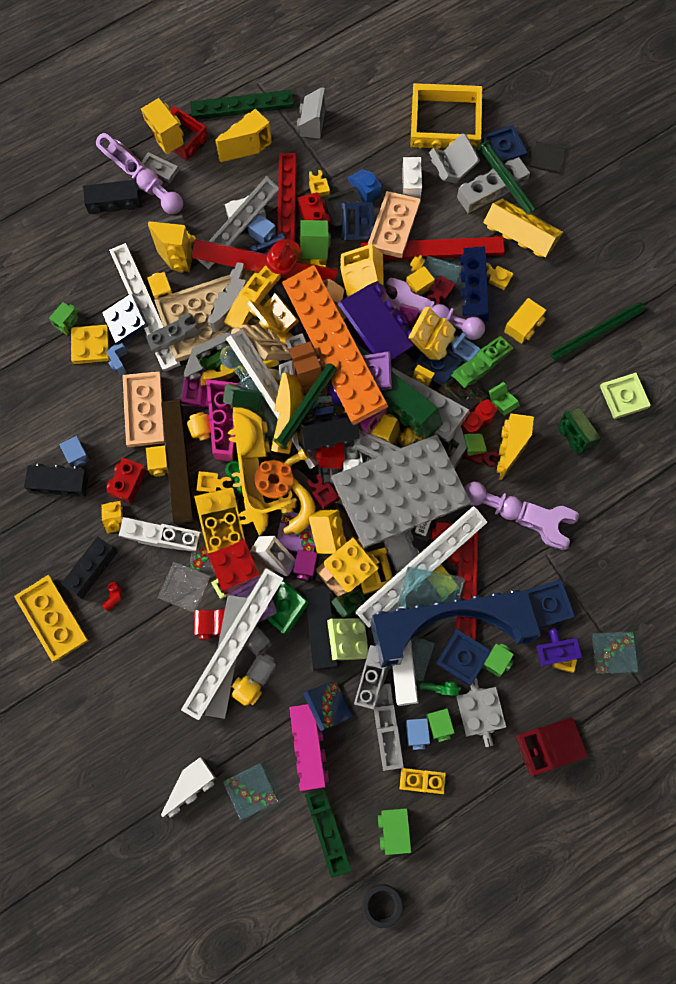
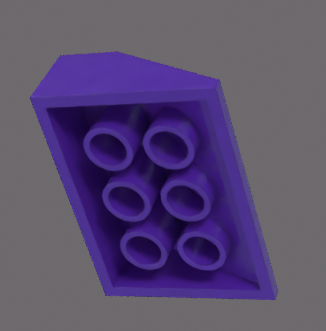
(378, 320)

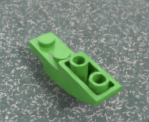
(483, 362)

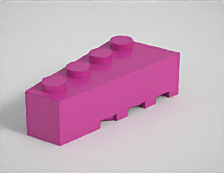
(220, 421)
(307, 749)

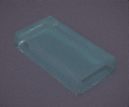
(439, 267)

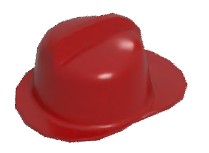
(283, 256)

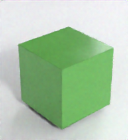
(314, 239)

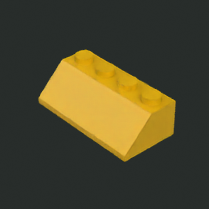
(523, 228)

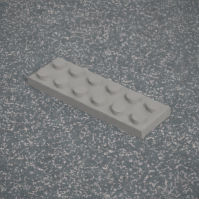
(450, 411)

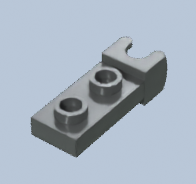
(173, 333)

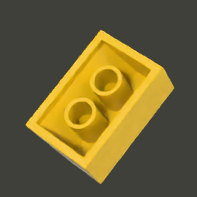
(172, 245)

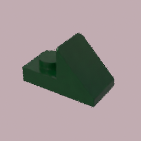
(242, 397)
(349, 602)

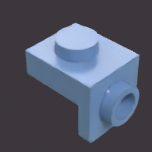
(464, 348)
(114, 354)

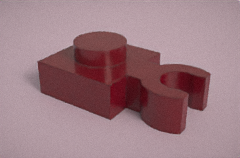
(441, 289)
(482, 457)
(323, 494)

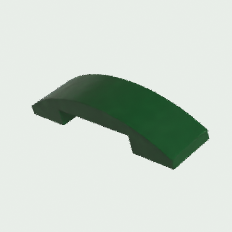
(328, 833)

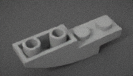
(226, 299)

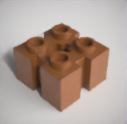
(307, 365)

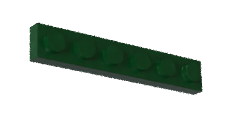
(241, 104)

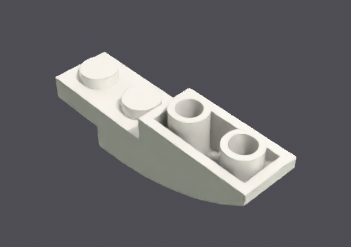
(159, 535)

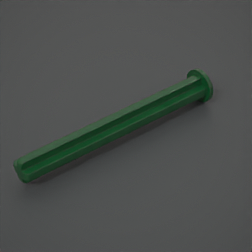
(507, 177)
(305, 406)

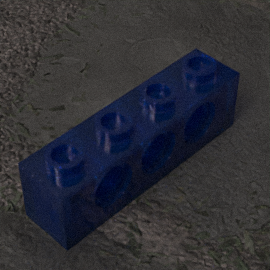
(475, 257)

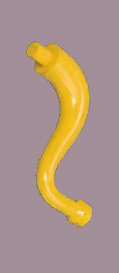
(307, 503)

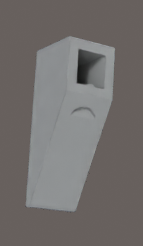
(371, 681)

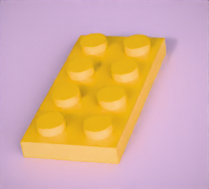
(51, 618)

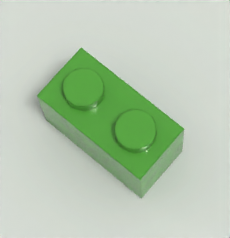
(395, 831)

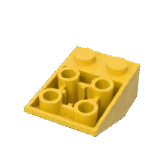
(244, 138)
(361, 268)
(515, 436)
(219, 519)

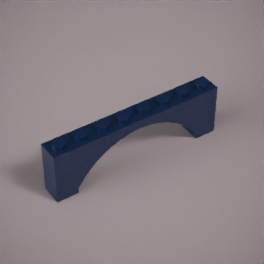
(507, 611)

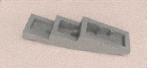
(387, 730)

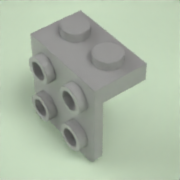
(455, 159)

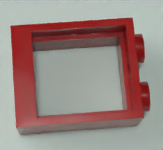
(195, 126)

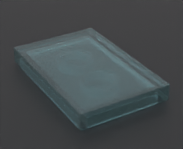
(429, 587)

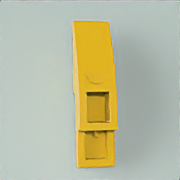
(254, 290)
(287, 402)

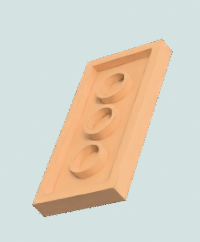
(394, 223)
(143, 409)

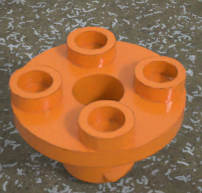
(273, 479)

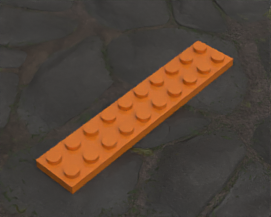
(335, 345)

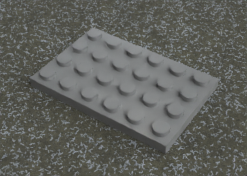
(400, 490)

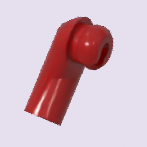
(115, 593)

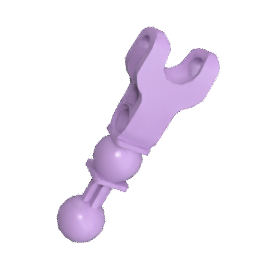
(145, 178)
(472, 326)
(526, 514)

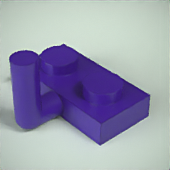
(558, 650)

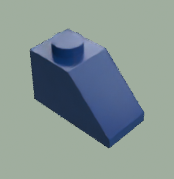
(366, 184)

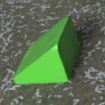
(475, 444)

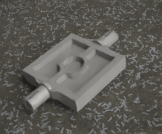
(481, 712)

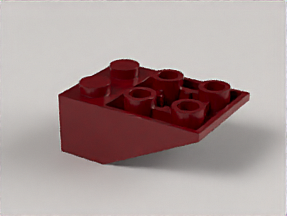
(551, 746)

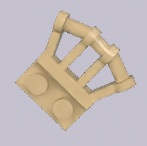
(265, 343)

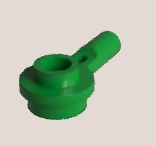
(233, 467)
(449, 688)

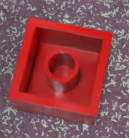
(233, 566)

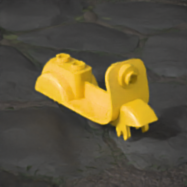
(251, 445)

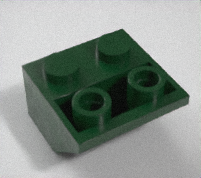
(578, 431)

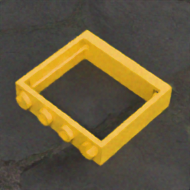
(445, 93)

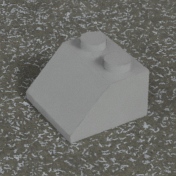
(312, 114)

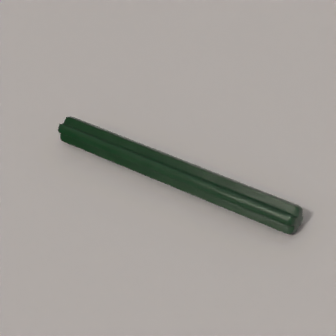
(597, 331)

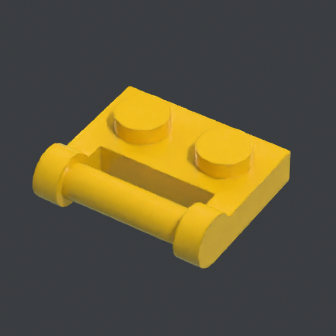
(373, 582)

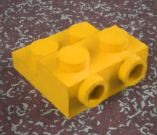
(432, 334)

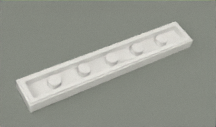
(405, 675)

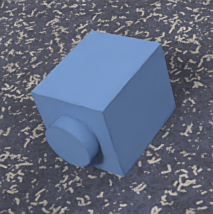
(261, 229)
(74, 452)
(417, 733)

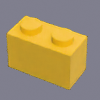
(525, 320)
(327, 531)

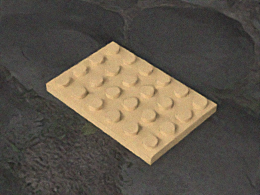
(198, 302)

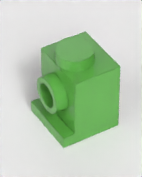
(64, 317)

